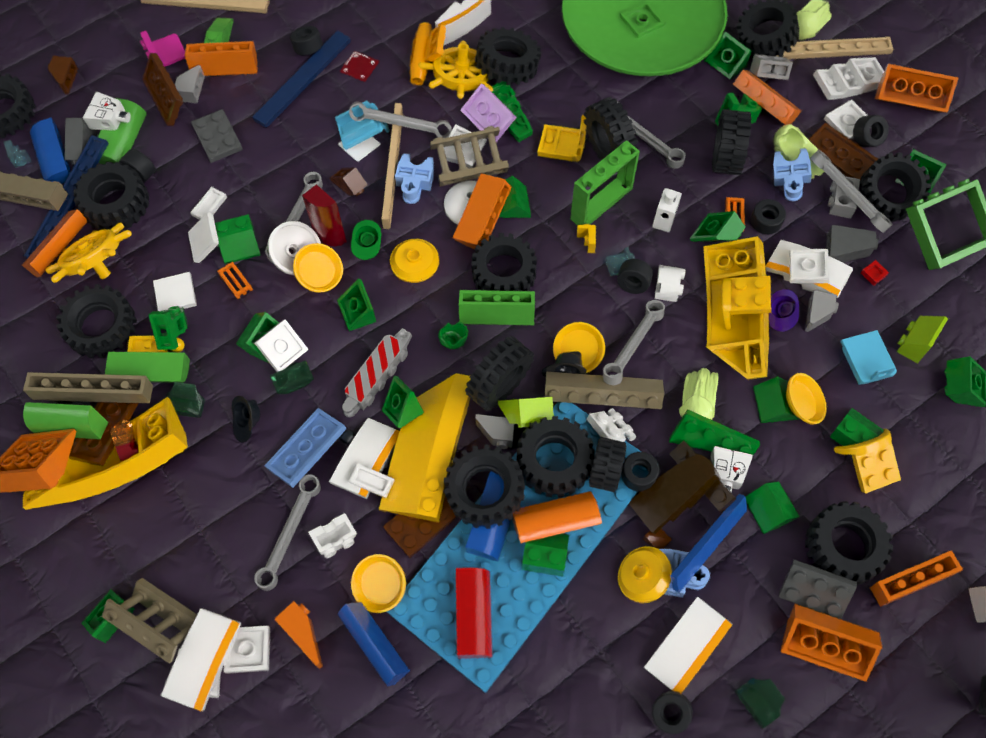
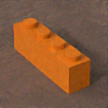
(767, 97)
(915, 578)

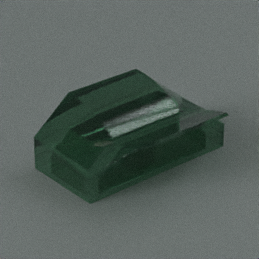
(292, 378)
(186, 400)
(761, 700)

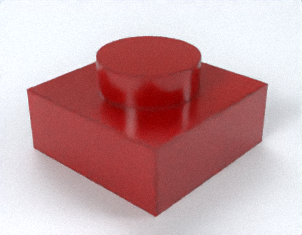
(874, 272)

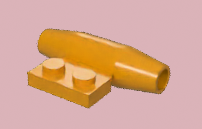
(426, 48)

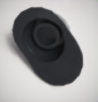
(566, 363)
(245, 417)

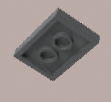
(217, 135)
(817, 589)

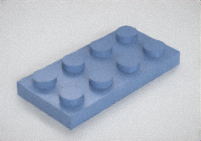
(305, 447)

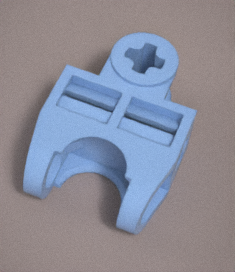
(792, 174)
(414, 178)
(673, 556)

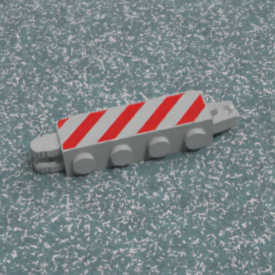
(375, 372)

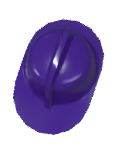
(784, 310)

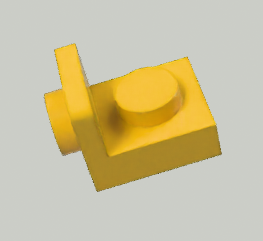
(588, 232)

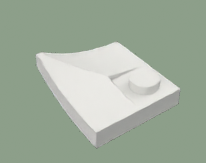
(466, 148)

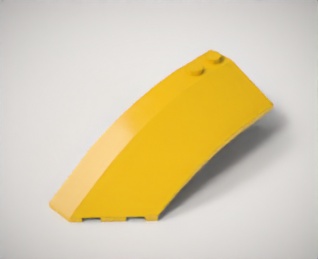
(747, 342)
(158, 440)
(426, 450)

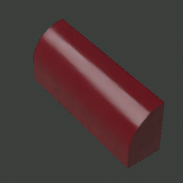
(324, 217)

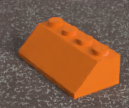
(916, 88)
(831, 642)

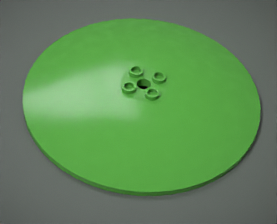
(669, 41)

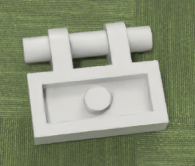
(607, 428)

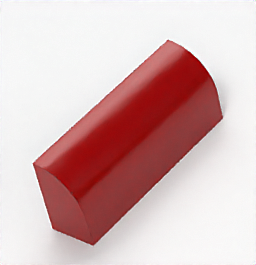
(473, 613)

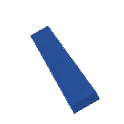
(708, 543)

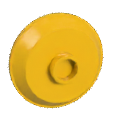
(414, 260)
(317, 268)
(581, 338)
(806, 398)
(644, 574)
(378, 583)

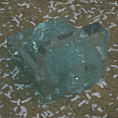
(17, 157)
(615, 261)

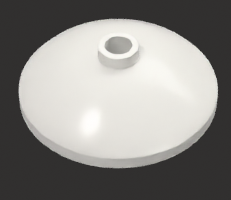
(457, 199)
(288, 236)

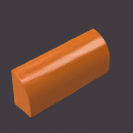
(223, 58)
(482, 210)
(55, 242)
(556, 517)

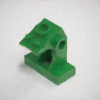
(746, 105)
(173, 321)

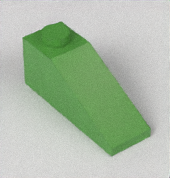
(219, 31)

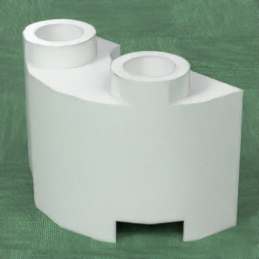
(668, 283)
(333, 536)

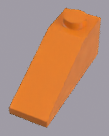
(300, 629)

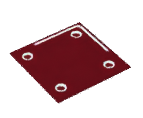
(359, 66)

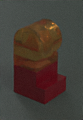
(124, 440)

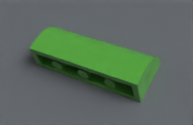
(122, 139)
(497, 307)
(154, 365)
(55, 417)

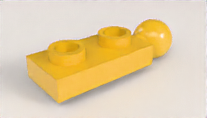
(148, 344)

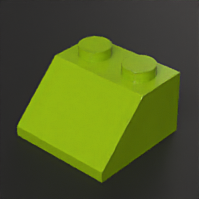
(920, 336)
(527, 410)

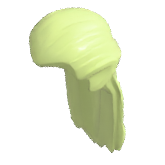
(813, 18)
(789, 141)
(700, 393)

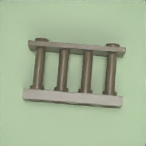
(465, 173)
(156, 602)

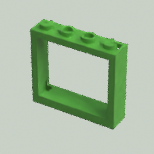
(622, 159)
(923, 231)

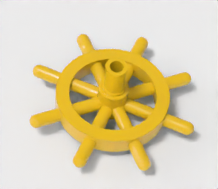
(461, 65)
(89, 253)

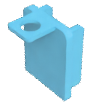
(355, 132)
(868, 357)

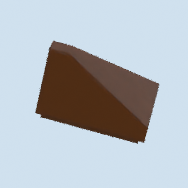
(658, 540)

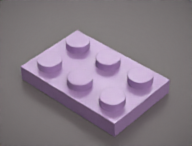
(487, 110)

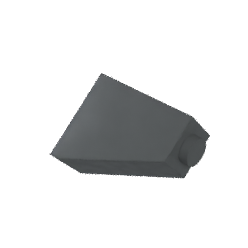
(76, 138)
(850, 243)

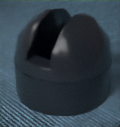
(347, 437)

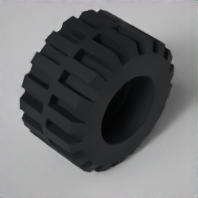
(607, 464)

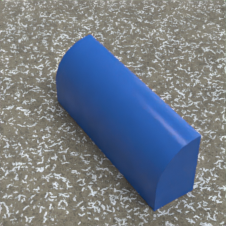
(50, 151)
(489, 542)
(373, 643)

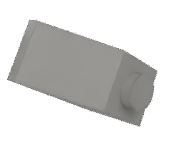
(190, 84)
(820, 309)
(496, 430)

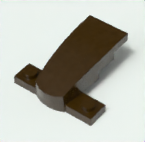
(681, 489)

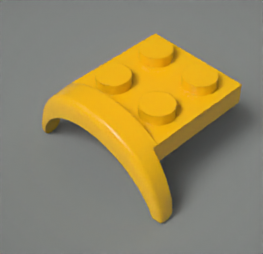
(563, 142)
(745, 296)
(873, 462)

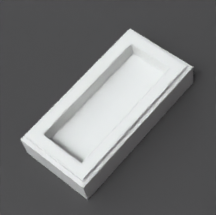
(209, 203)
(371, 480)

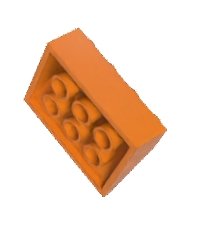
(36, 461)

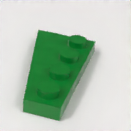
(520, 126)
(706, 434)

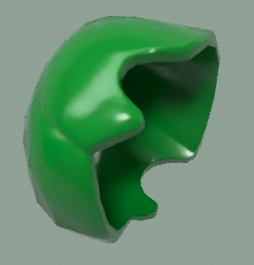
(453, 335)

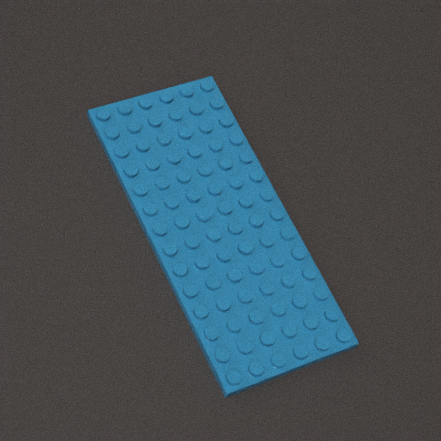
(517, 595)

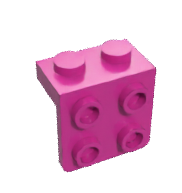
(168, 48)

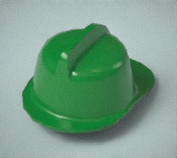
(366, 239)

